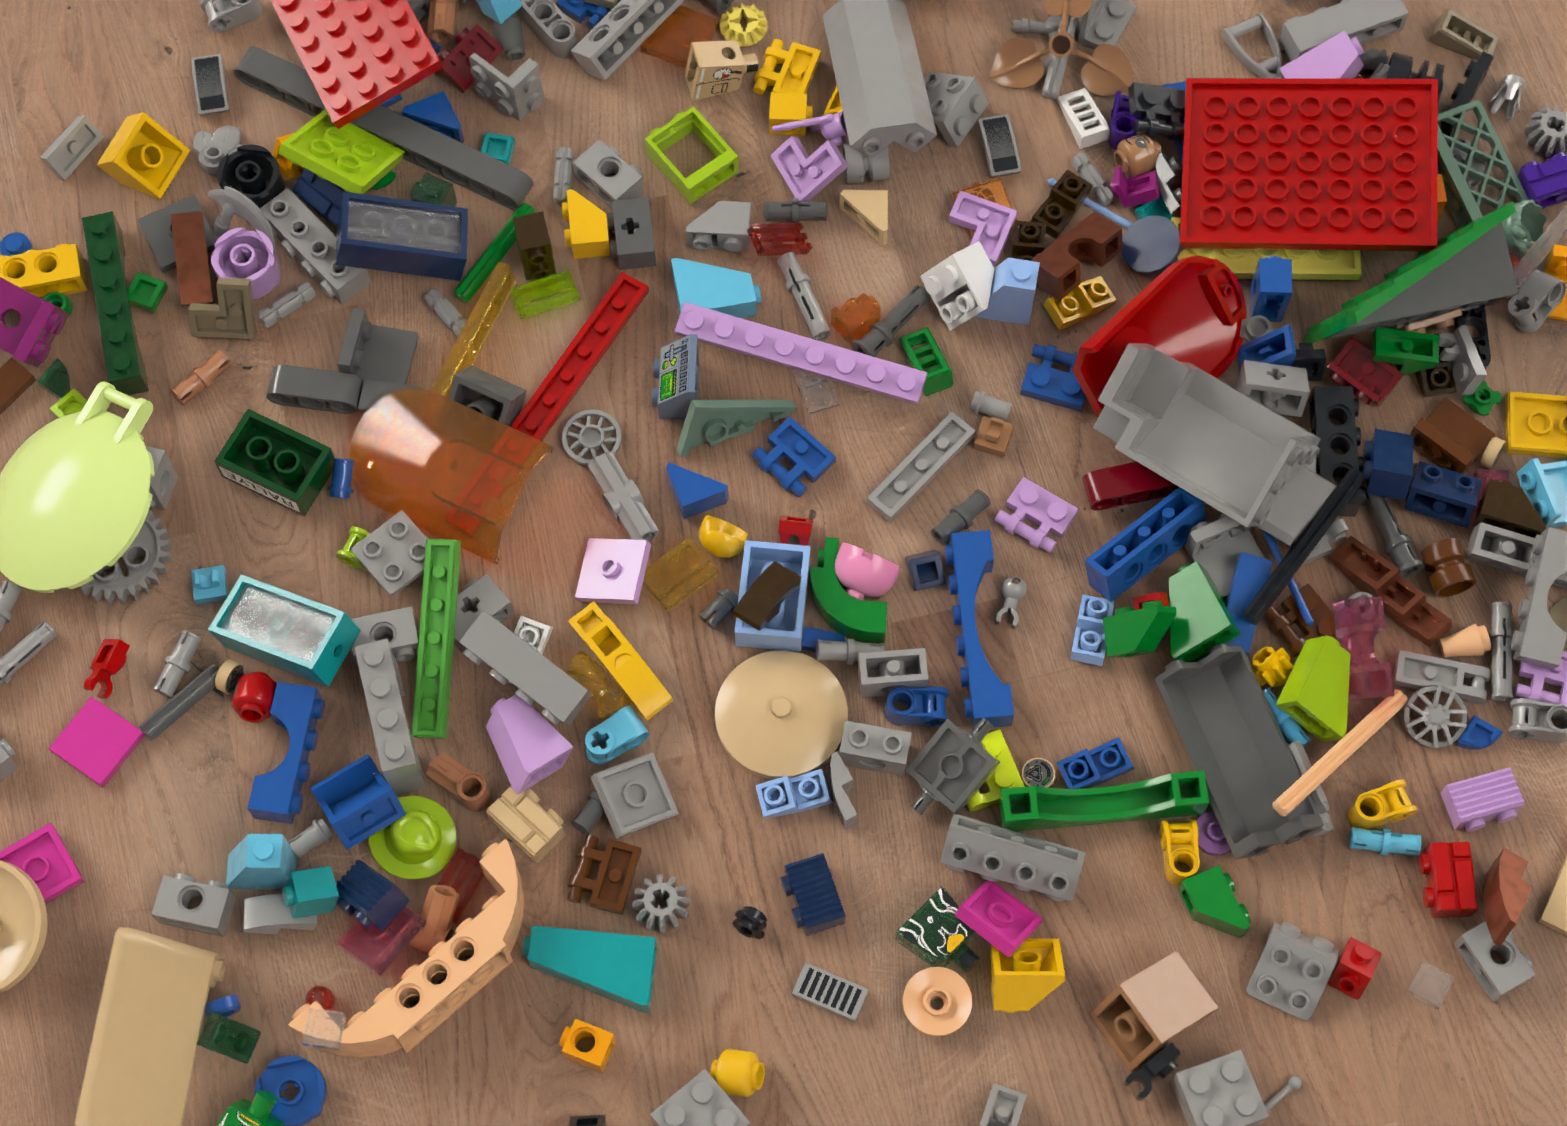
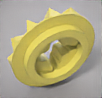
(755, 28)

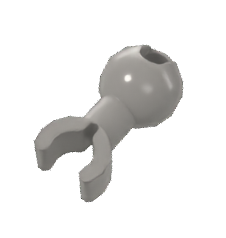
(1012, 594)

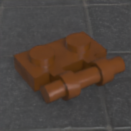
(1319, 611)
(614, 875)

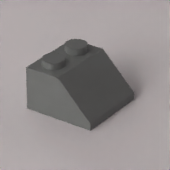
(487, 394)

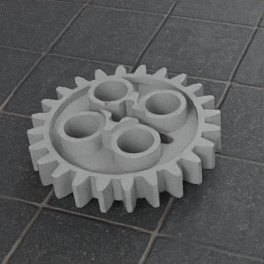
(150, 543)

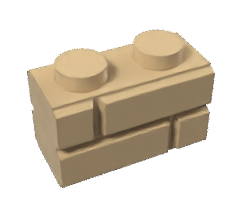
(527, 823)

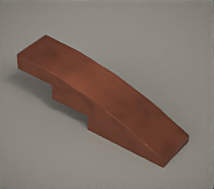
(1400, 598)

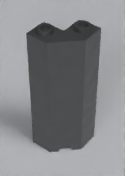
(1238, 747)

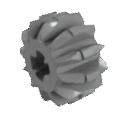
(1547, 131)
(675, 903)

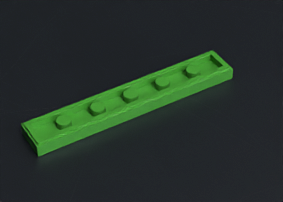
(436, 638)

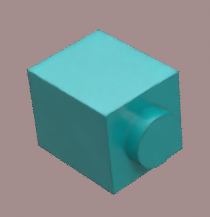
(310, 892)

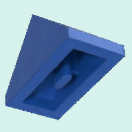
(436, 114)
(1270, 348)
(694, 491)

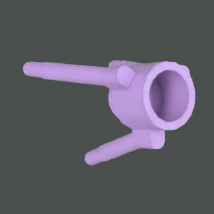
(831, 126)

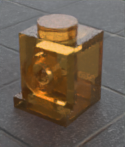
(855, 317)

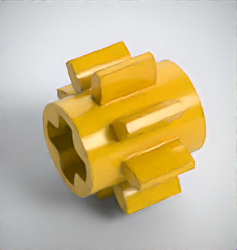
(1271, 666)

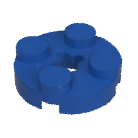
(303, 1075)

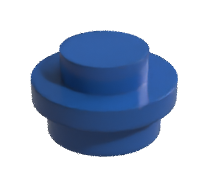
(15, 244)

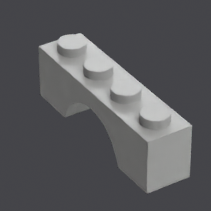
(1539, 637)

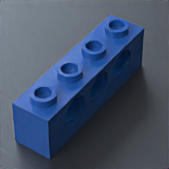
(1144, 544)

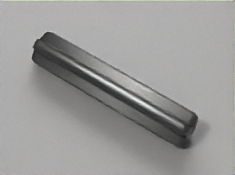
(180, 703)

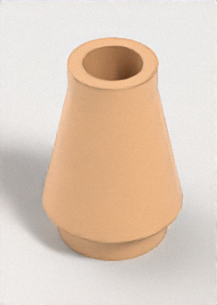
(1466, 642)

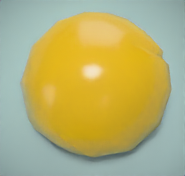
(721, 537)

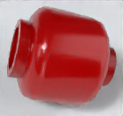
(254, 696)

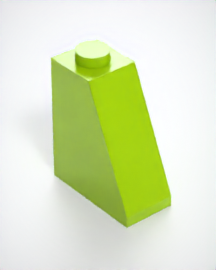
(1319, 689)

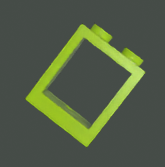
(707, 177)

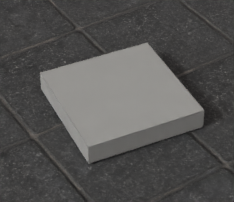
(634, 795)

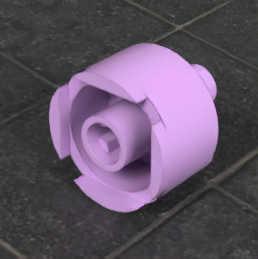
(247, 256)

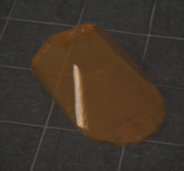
(443, 466)

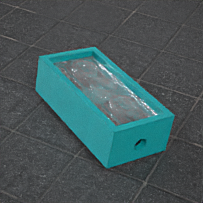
(284, 630)

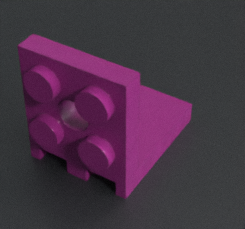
(37, 327)

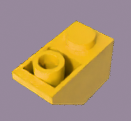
(588, 227)

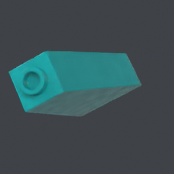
(599, 962)

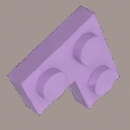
(806, 173)
(988, 220)

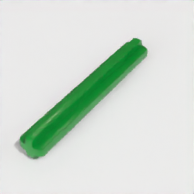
(490, 257)

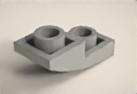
(269, 914)

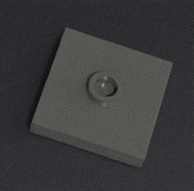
(159, 234)

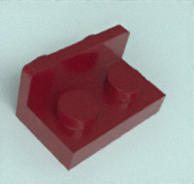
(457, 62)

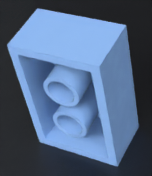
(786, 628)

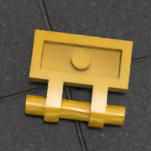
(796, 72)

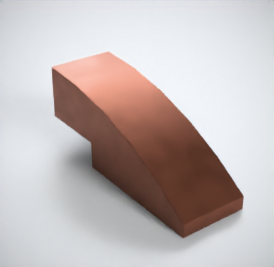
(191, 258)
(1504, 894)

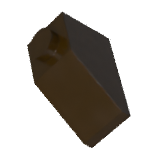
(1508, 509)

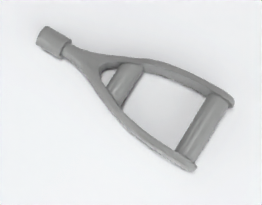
(1263, 68)

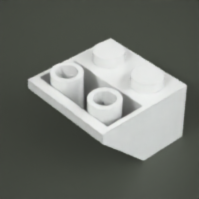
(961, 284)

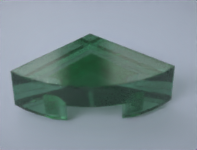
(56, 379)

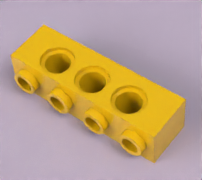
(66, 278)

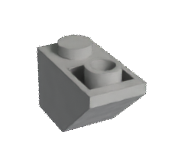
(721, 227)

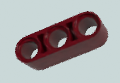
(1124, 486)

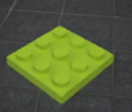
(342, 155)

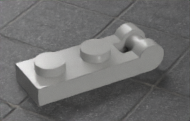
(1421, 670)

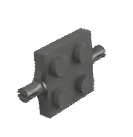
(952, 766)

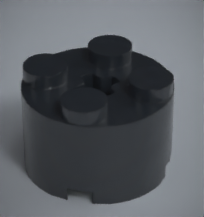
(252, 173)

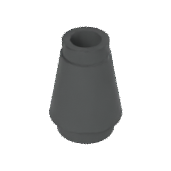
(510, 37)

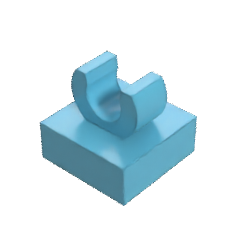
(209, 584)

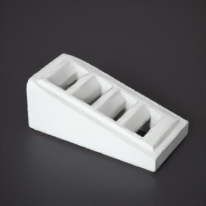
(1084, 137)

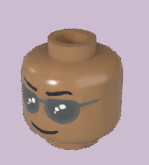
(1137, 155)

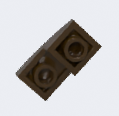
(1062, 203)
(1028, 239)
(1438, 379)
(766, 594)

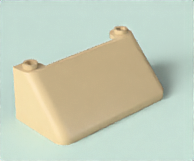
(147, 1031)

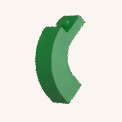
(845, 614)

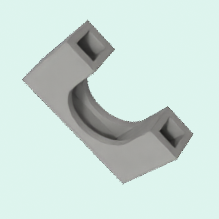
(389, 723)

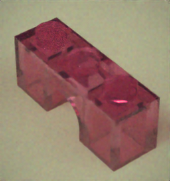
(1356, 627)

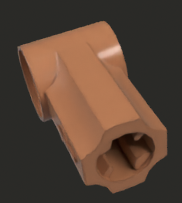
(442, 20)
(458, 781)
(438, 915)

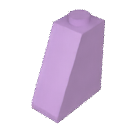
(1330, 60)
(525, 743)

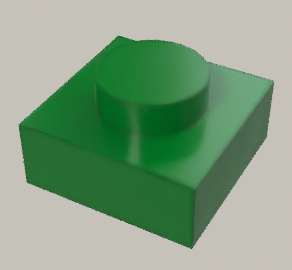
(146, 292)

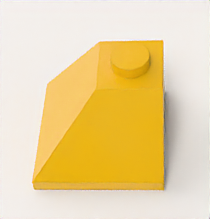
(1027, 975)

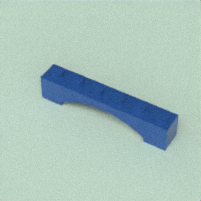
(987, 696)

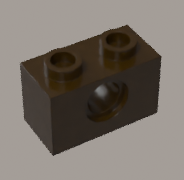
(534, 246)

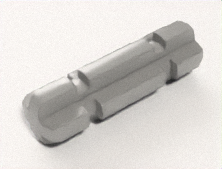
(1090, 173)
(563, 174)
(286, 304)
(445, 310)

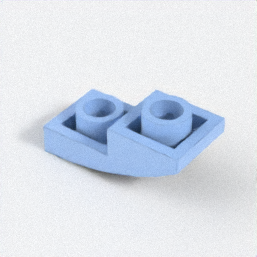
(1089, 635)
(794, 794)

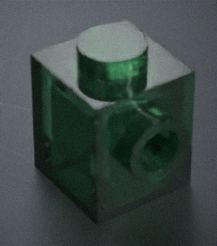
(434, 191)

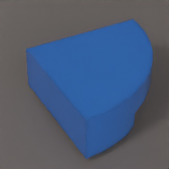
(1478, 734)

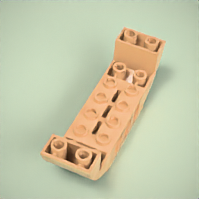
(487, 938)

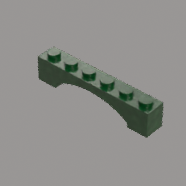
(113, 305)

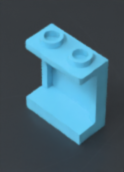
(1546, 490)

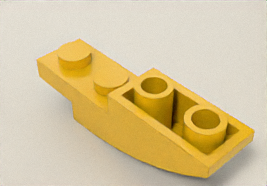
(621, 660)

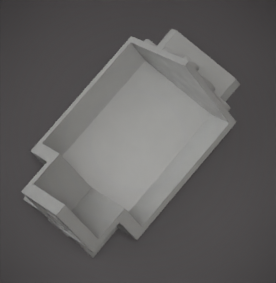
(1213, 442)

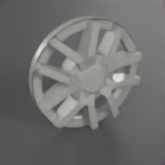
(590, 436)
(1435, 716)

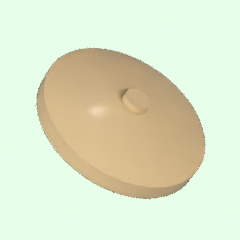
(780, 714)
(21, 924)

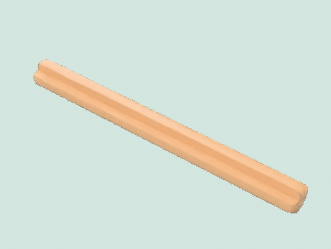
(1339, 753)

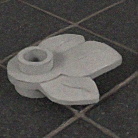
(215, 146)

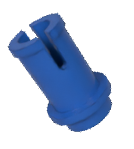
(341, 478)

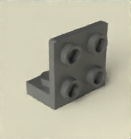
(376, 350)

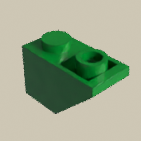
(1137, 631)
(1213, 903)

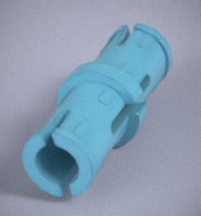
(1385, 841)

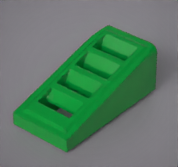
(939, 376)

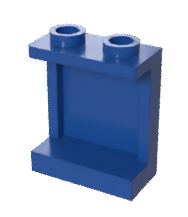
(358, 801)

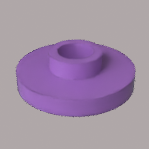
(1210, 835)

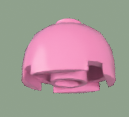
(864, 573)

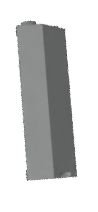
(878, 75)

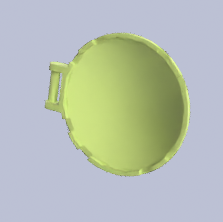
(75, 494)

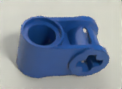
(920, 706)

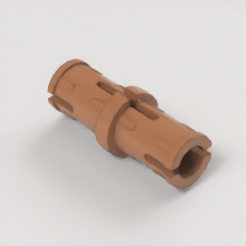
(201, 377)

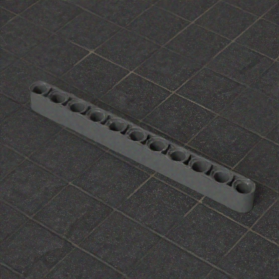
(421, 144)

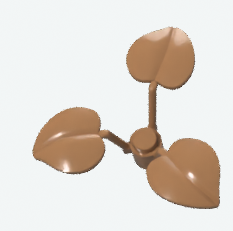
(1020, 67)

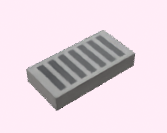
(830, 992)

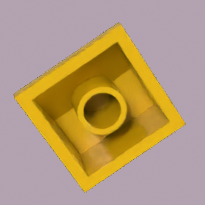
(143, 156)

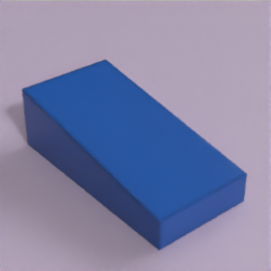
(811, 635)

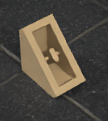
(868, 211)

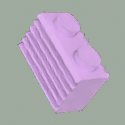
(1482, 800)

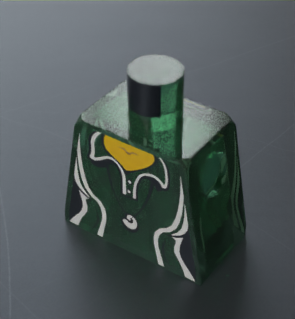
(938, 934)

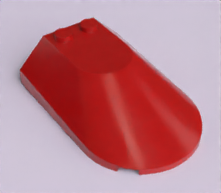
(1185, 312)

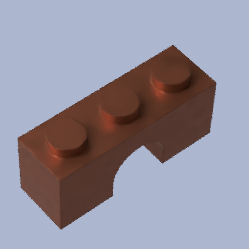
(1090, 240)

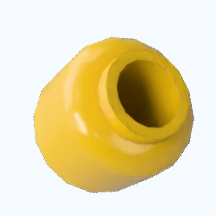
(738, 1072)

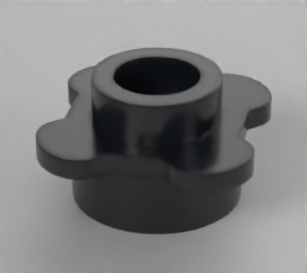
(750, 922)

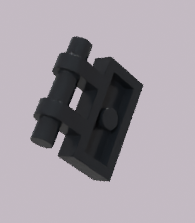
(1158, 103)

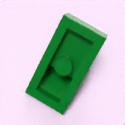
(1406, 349)

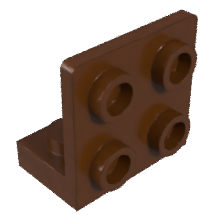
(1451, 437)

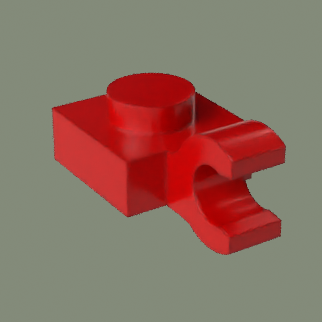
(107, 662)

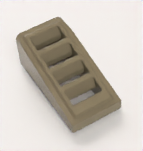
(1460, 44)

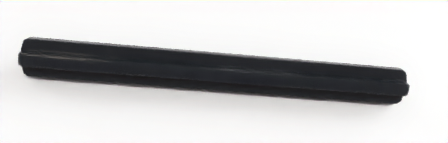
(1303, 546)

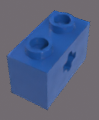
(1271, 288)

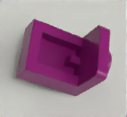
(1136, 189)

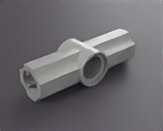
(623, 498)

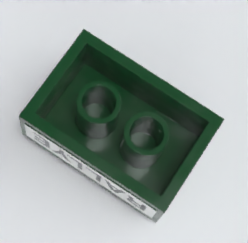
(275, 462)

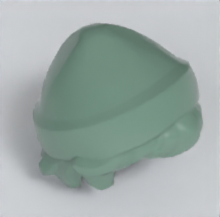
(1524, 227)

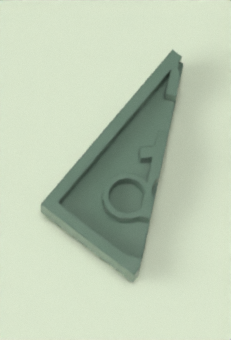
(723, 419)

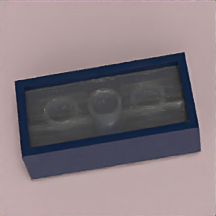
(401, 236)

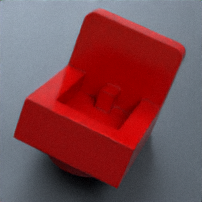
(1354, 968)

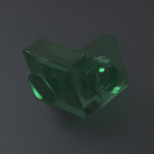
(229, 1037)

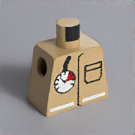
(717, 68)

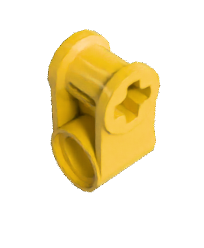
(1387, 803)
(1179, 844)

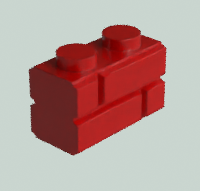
(1449, 879)

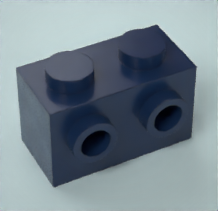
(1447, 493)

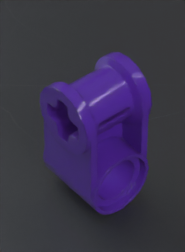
(1121, 121)

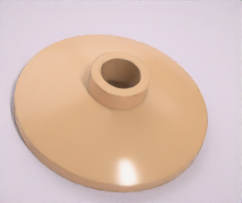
(937, 984)

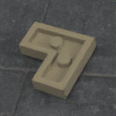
(231, 317)

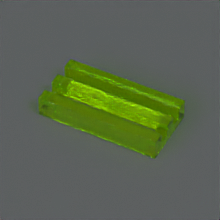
(544, 289)

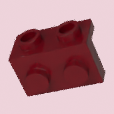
(1371, 378)

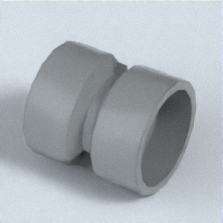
(862, 166)

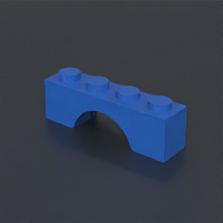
(277, 793)

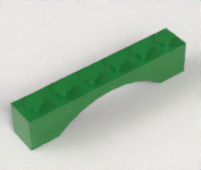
(1149, 799)

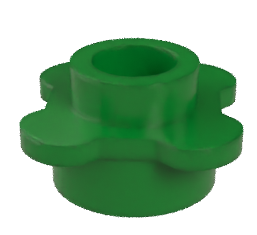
(1480, 406)

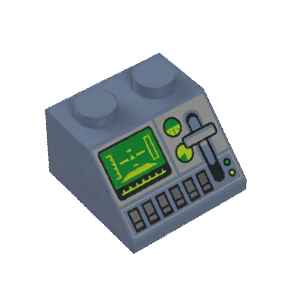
(677, 377)

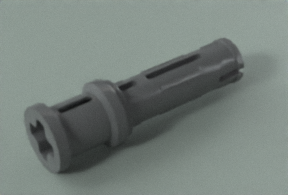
(882, 332)
(1396, 542)

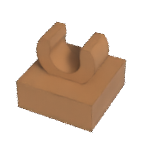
(993, 436)

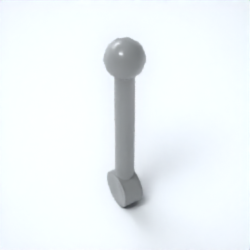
(1294, 1083)

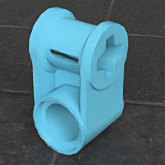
(619, 734)

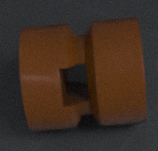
(1447, 564)

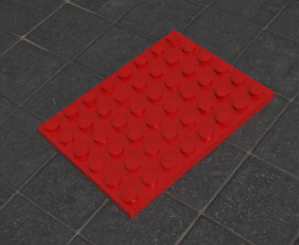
(1310, 164)

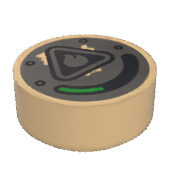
(1492, 453)
(228, 676)
(1038, 773)

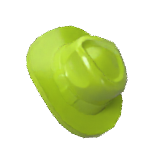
(416, 843)

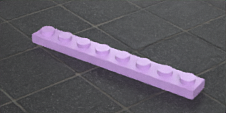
(801, 353)

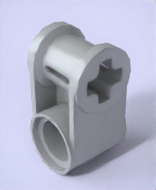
(231, 12)
(1537, 297)
(1534, 722)

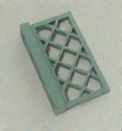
(1461, 200)

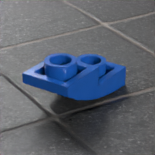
(1095, 766)

